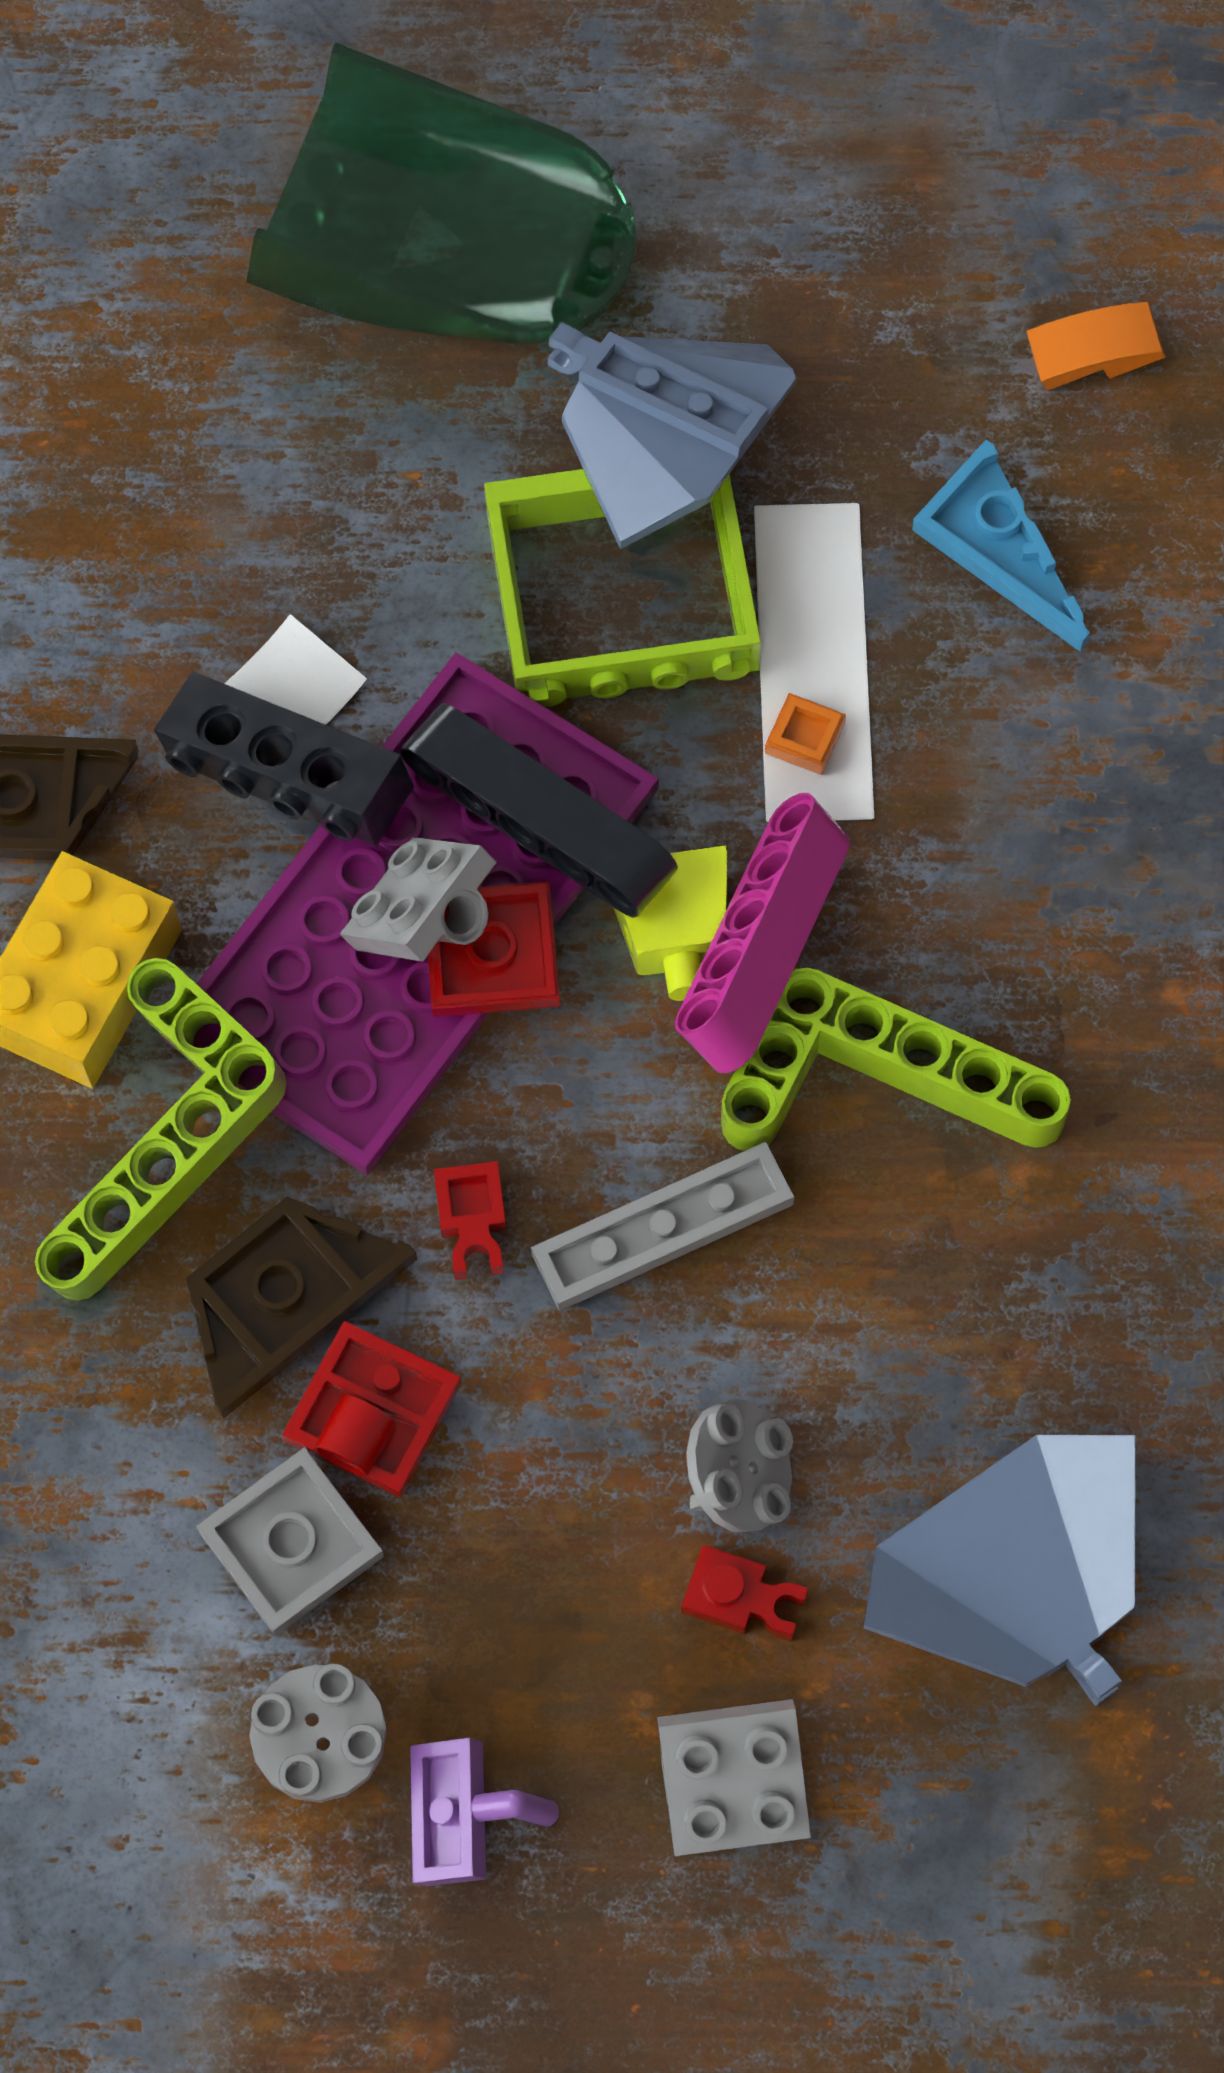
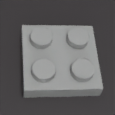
(290, 1541)

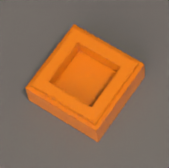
(805, 733)

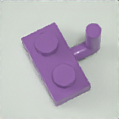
(452, 1811)

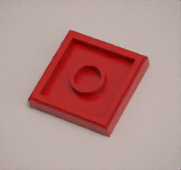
(508, 964)

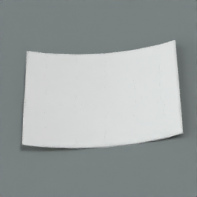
(299, 674)

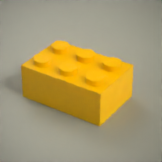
(72, 966)

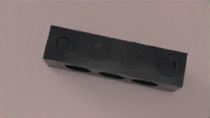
(263, 734)

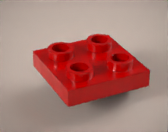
(372, 1409)

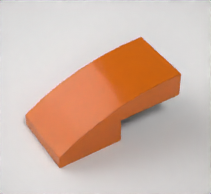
(1093, 341)

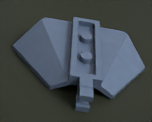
(663, 419)
(1019, 1564)

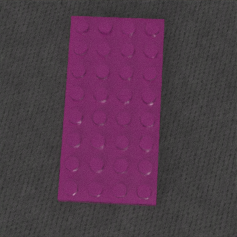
(358, 1023)

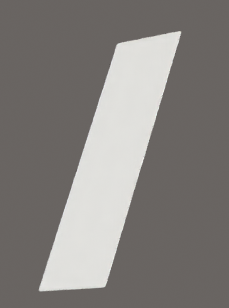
(815, 646)

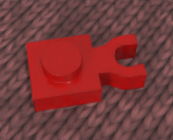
(471, 1208)
(731, 1591)

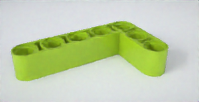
(885, 1060)
(169, 1138)

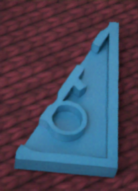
(986, 531)

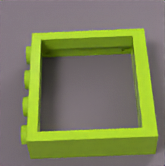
(570, 498)

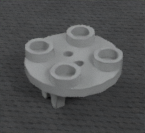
(740, 1466)
(288, 1747)

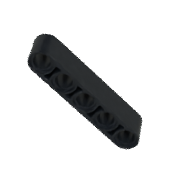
(539, 810)

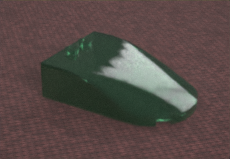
(443, 213)

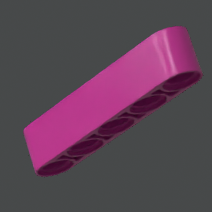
(762, 933)

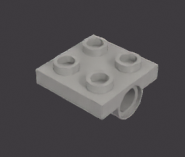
(409, 902)
(733, 1777)

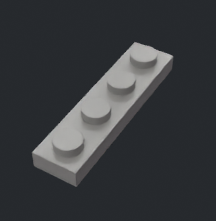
(662, 1226)

